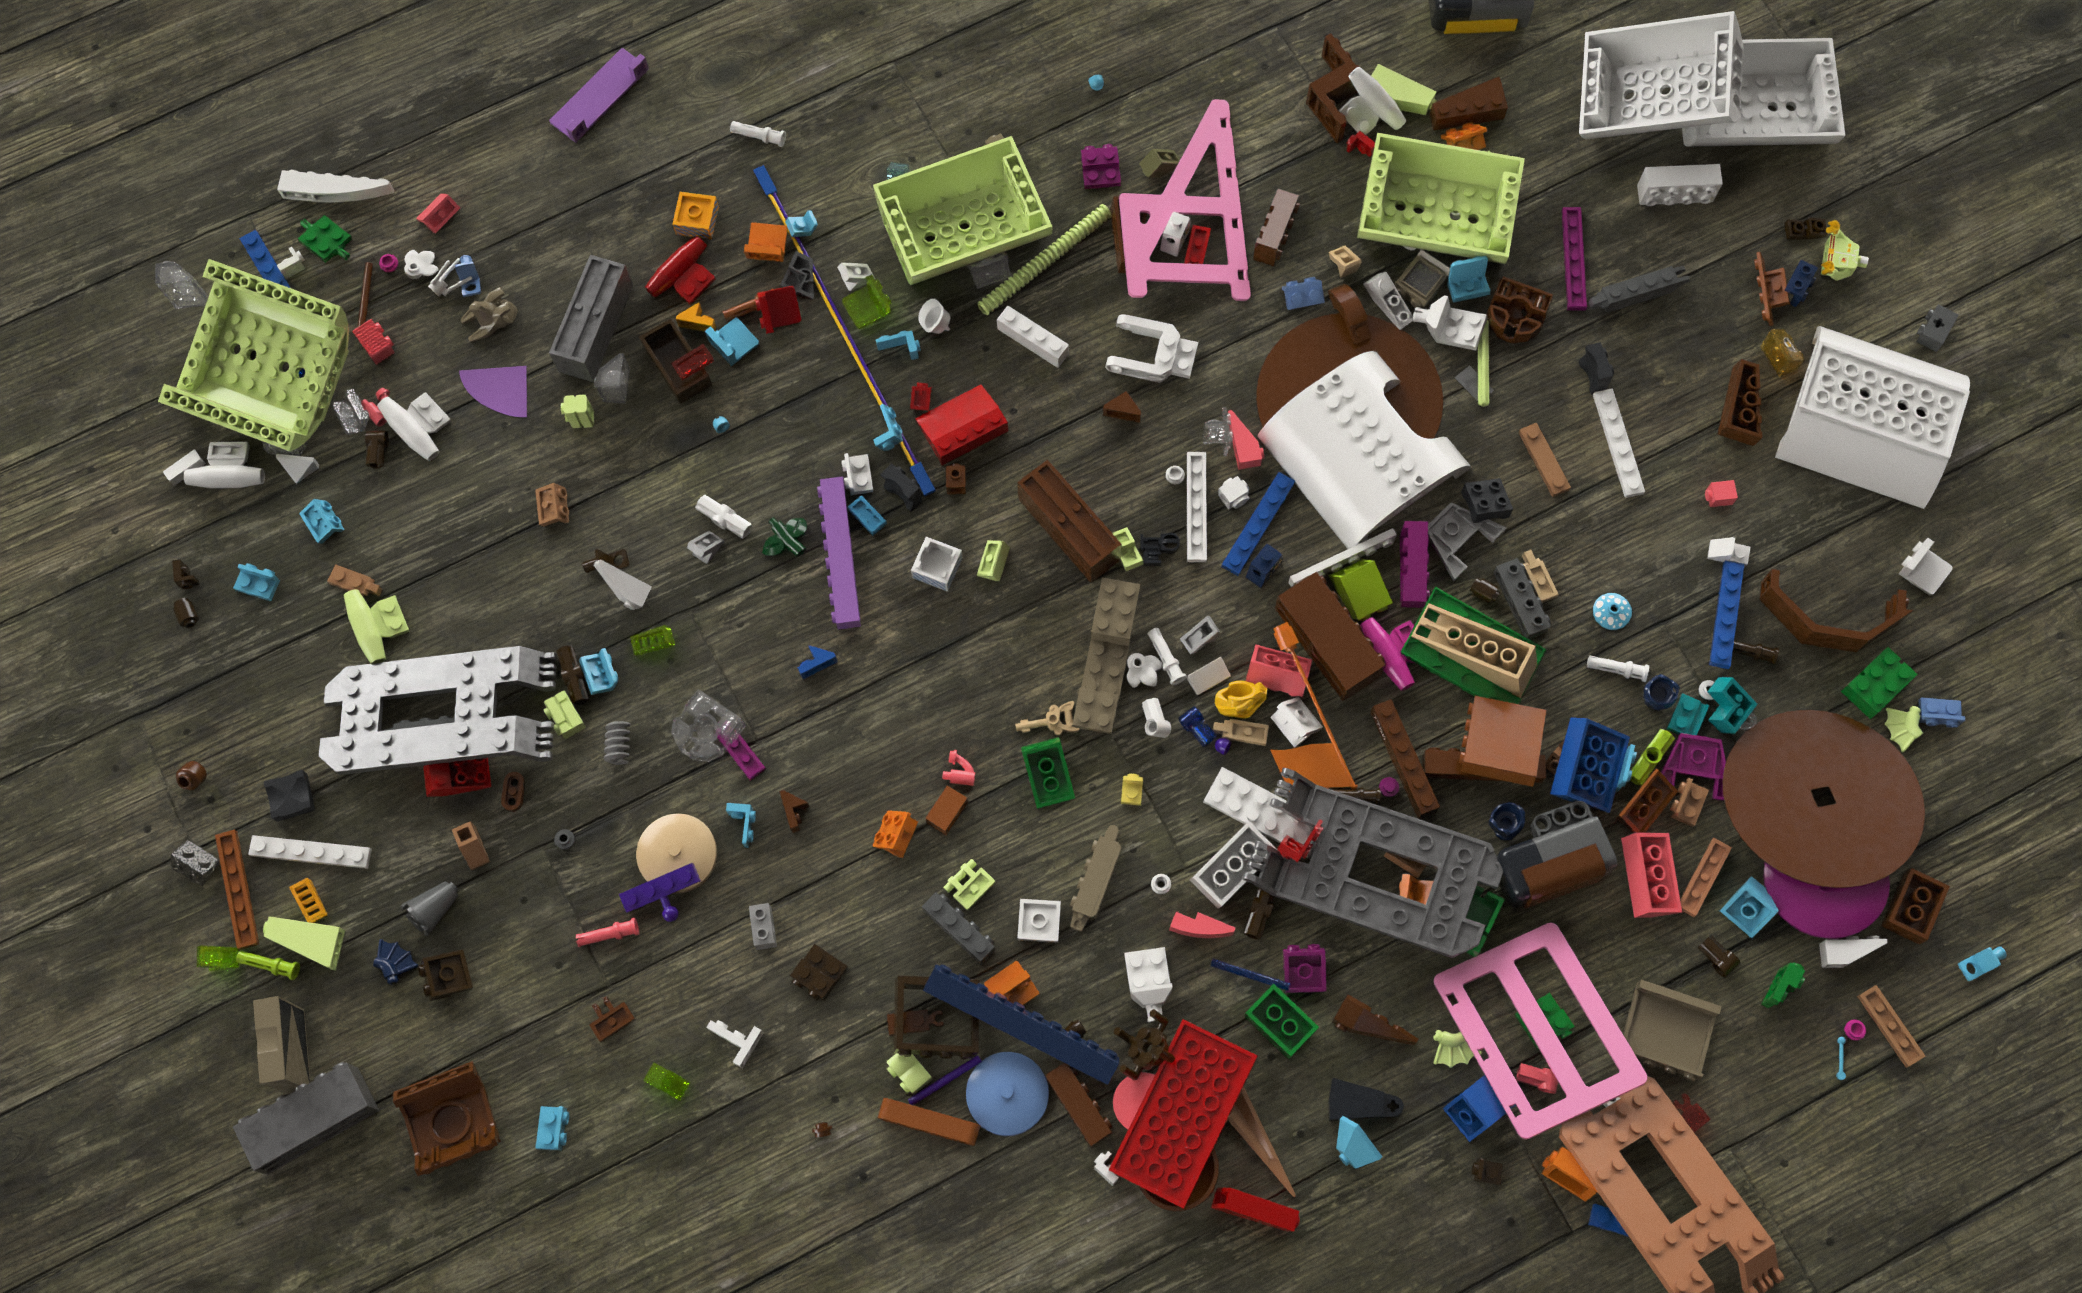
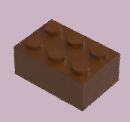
(1915, 906)

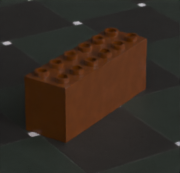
(1069, 521)
(1330, 636)

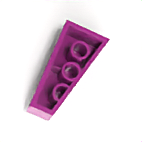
(1413, 564)

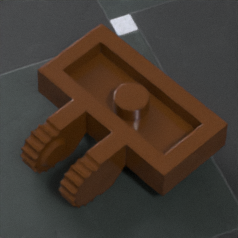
(612, 1021)

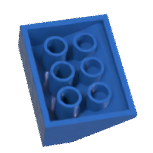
(1590, 764)

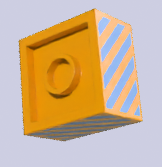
(695, 215)

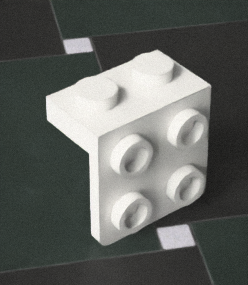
(1925, 568)

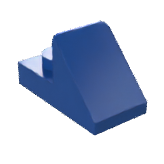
(821, 660)

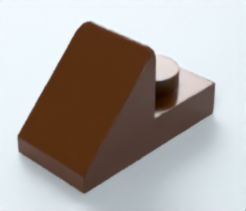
(791, 805)

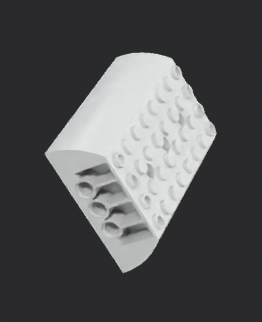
(1658, 57)

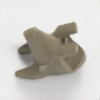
(490, 314)

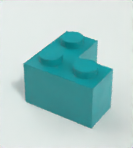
(1733, 703)

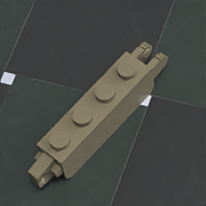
(1096, 880)

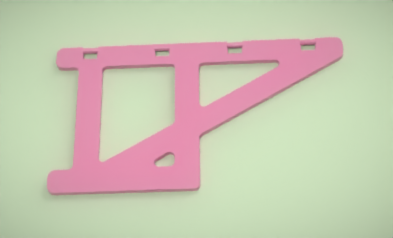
(1141, 238)

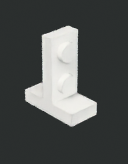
(737, 1038)

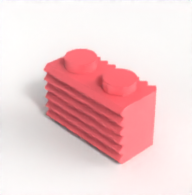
(373, 341)

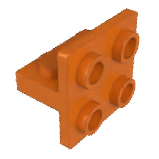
(1468, 136)
(895, 832)
(1013, 984)

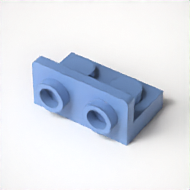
(1940, 712)

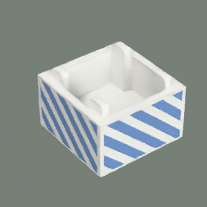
(936, 564)

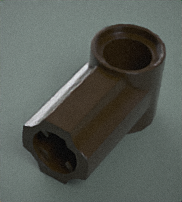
(376, 443)
(1723, 960)

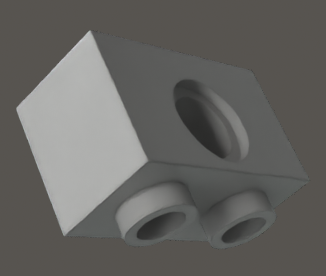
(762, 926)

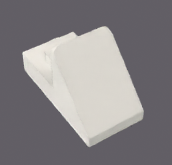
(854, 274)
(1728, 550)

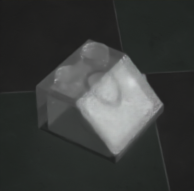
(613, 380)

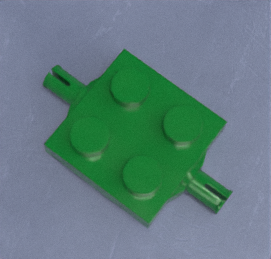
(325, 239)

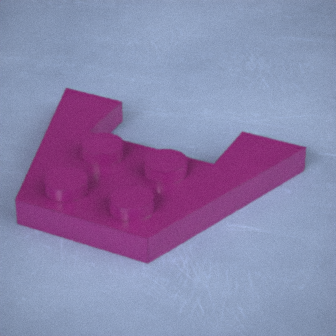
(1699, 758)

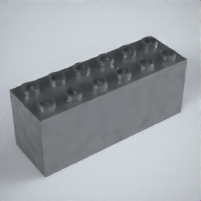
(591, 318)
(305, 1118)

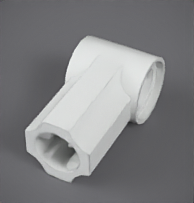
(1155, 724)

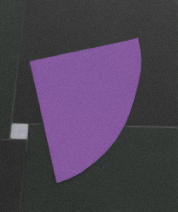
(498, 388)

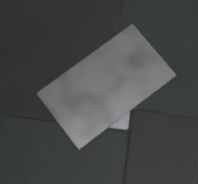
(1469, 380)

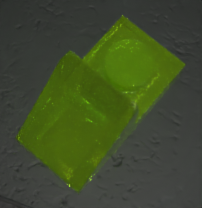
(217, 957)
(666, 1081)

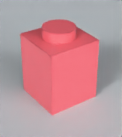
(1721, 493)

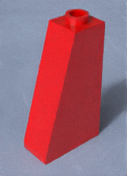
(1255, 1209)

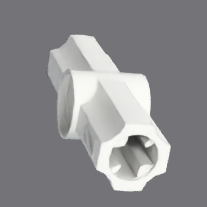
(723, 516)

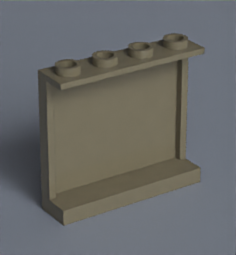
(1670, 1029)

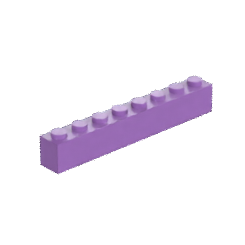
(839, 552)

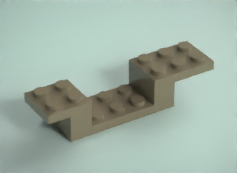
(1106, 656)

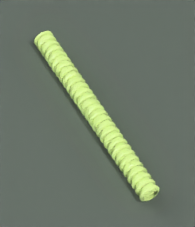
(1044, 259)

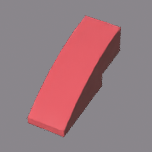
(1200, 927)

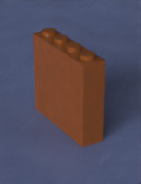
(1502, 740)

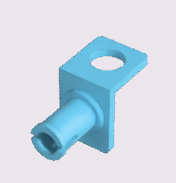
(1983, 962)

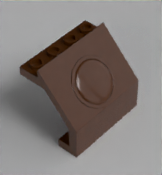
(447, 1118)

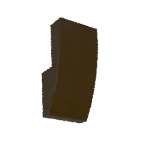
(1803, 230)

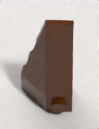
(1358, 1019)

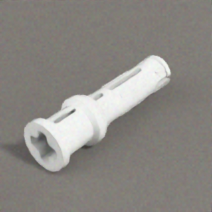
(765, 134)
(1170, 664)
(1626, 669)

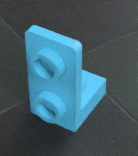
(737, 811)

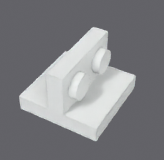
(1295, 721)

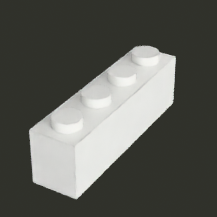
(1033, 336)

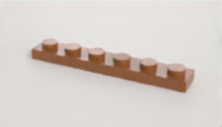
(237, 889)

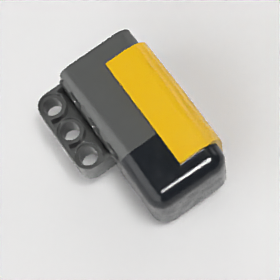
(1479, 15)

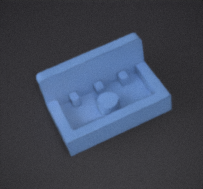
(1303, 293)

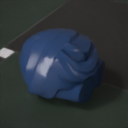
(1659, 692)
(1507, 820)

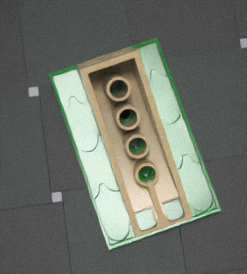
(1472, 649)

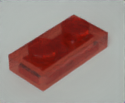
(692, 362)

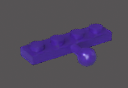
(660, 889)

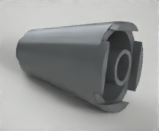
(430, 907)

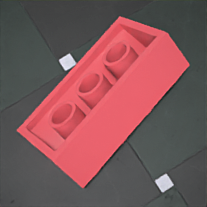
(1651, 875)

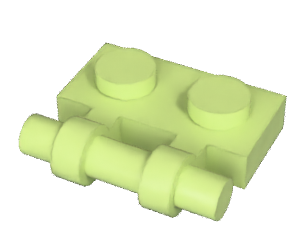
(973, 889)

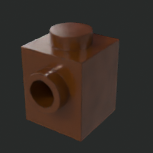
(956, 479)

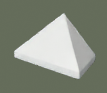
(298, 466)

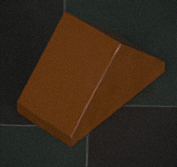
(1122, 408)

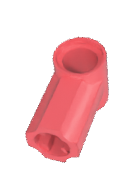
(1537, 1077)

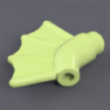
(1904, 726)
(1452, 1049)

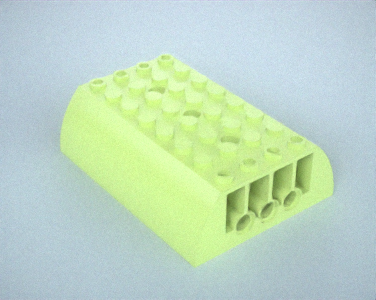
(960, 192)

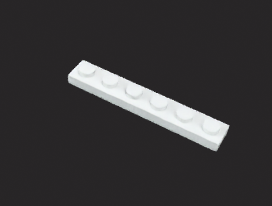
(1618, 443)
(1196, 507)
(1348, 556)
(310, 852)

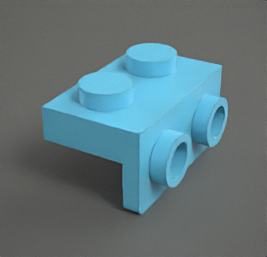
(599, 672)

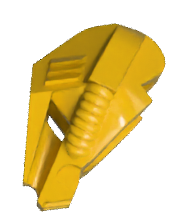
(1240, 699)

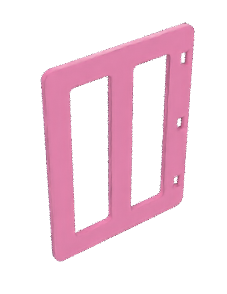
(1578, 1095)

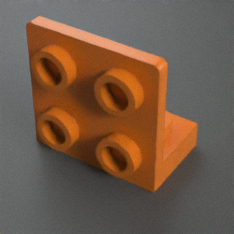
(766, 242)

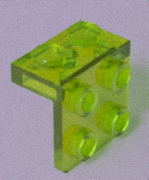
(867, 303)

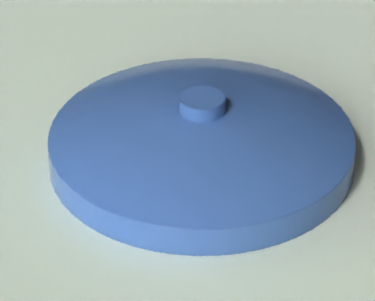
(1007, 1094)

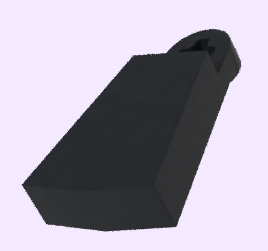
(1359, 1102)

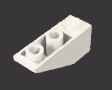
(1388, 299)
(1839, 953)

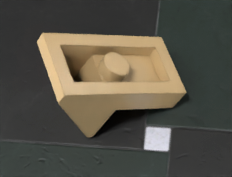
(1345, 260)

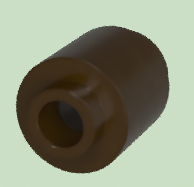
(1485, 590)
(185, 613)

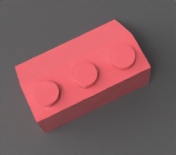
(1278, 670)

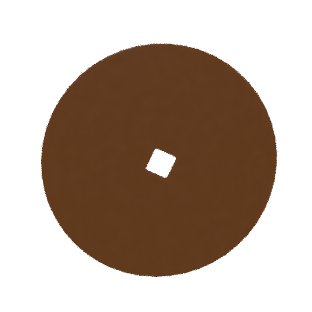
(1325, 344)
(1835, 845)

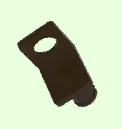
(588, 566)

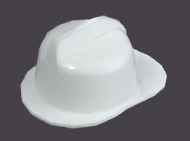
(934, 317)

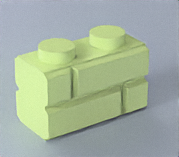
(578, 411)
(564, 715)

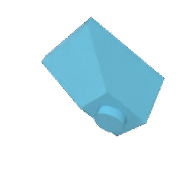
(1750, 907)
(1355, 1145)

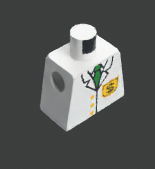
(1177, 229)

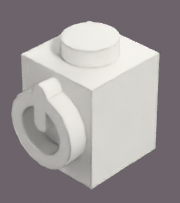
(1234, 492)

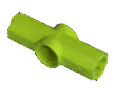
(1657, 748)

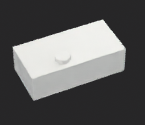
(1225, 870)

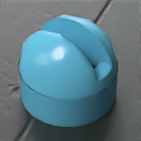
(1096, 82)
(721, 424)

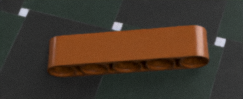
(929, 1121)

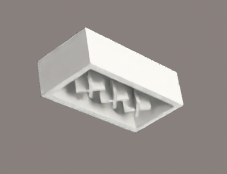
(1679, 184)

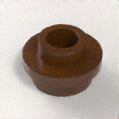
(822, 1129)

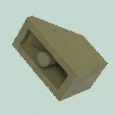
(1159, 163)

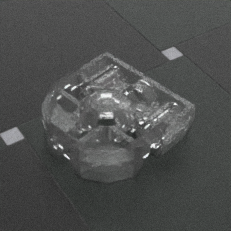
(698, 707)

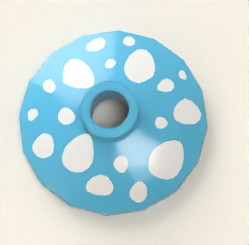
(1606, 617)

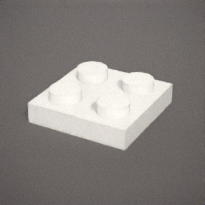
(1039, 920)

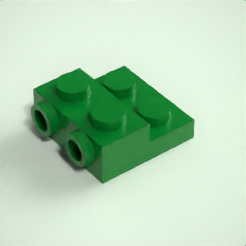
(1785, 981)
(1555, 1016)

